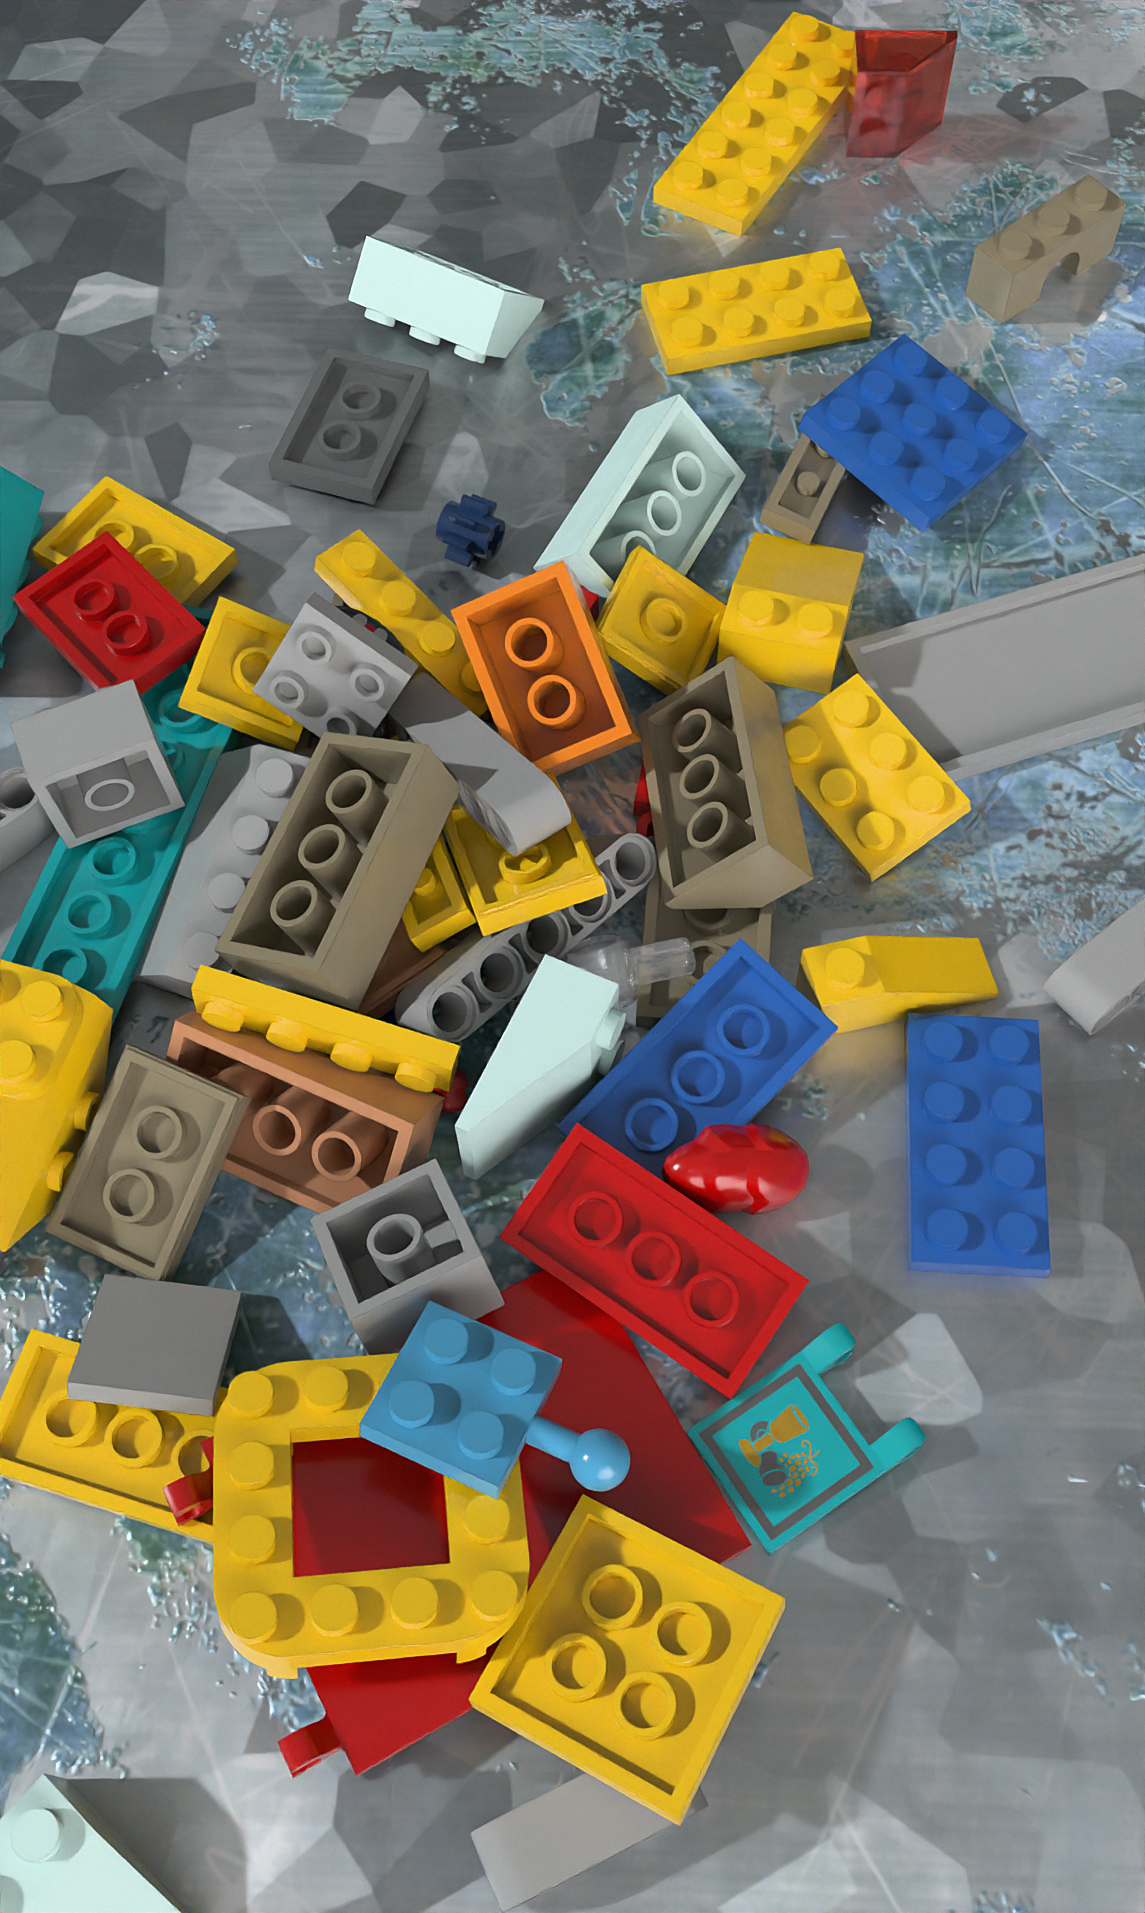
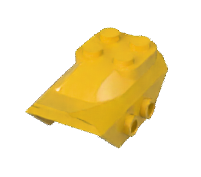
(49, 1088)

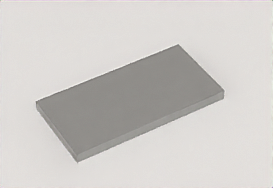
(1016, 669)

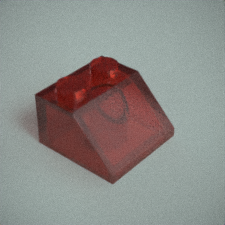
(896, 89)

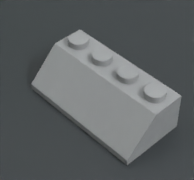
(216, 864)

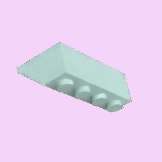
(654, 490)

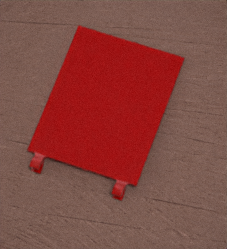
(382, 1511)

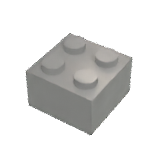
(97, 764)
(400, 1251)

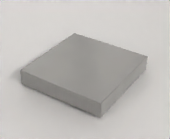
(156, 1345)

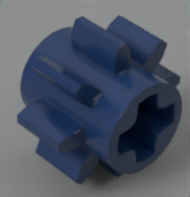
(470, 530)

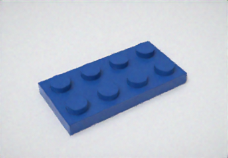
(705, 1061)
(975, 1146)

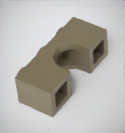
(1067, 229)

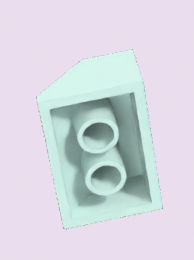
(441, 300)

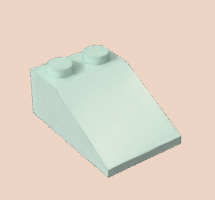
(543, 1063)
(70, 1860)

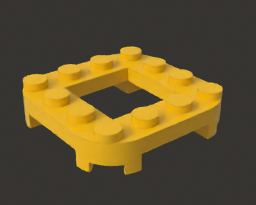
(350, 1615)

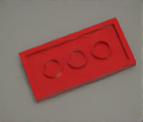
(654, 1260)

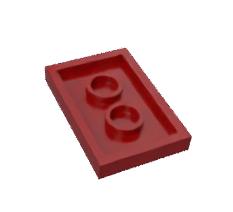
(111, 617)

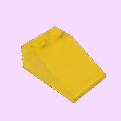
(790, 611)

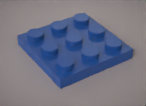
(912, 432)

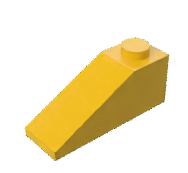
(887, 977)

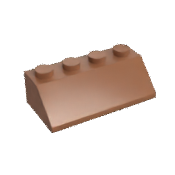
(310, 1124)

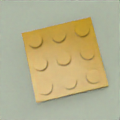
(629, 1657)

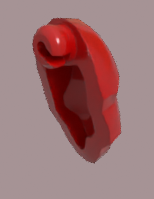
(739, 1169)

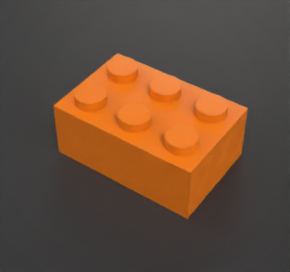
(546, 671)

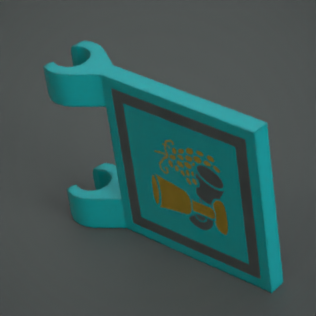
(792, 1449)

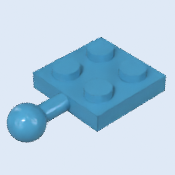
(472, 1400)

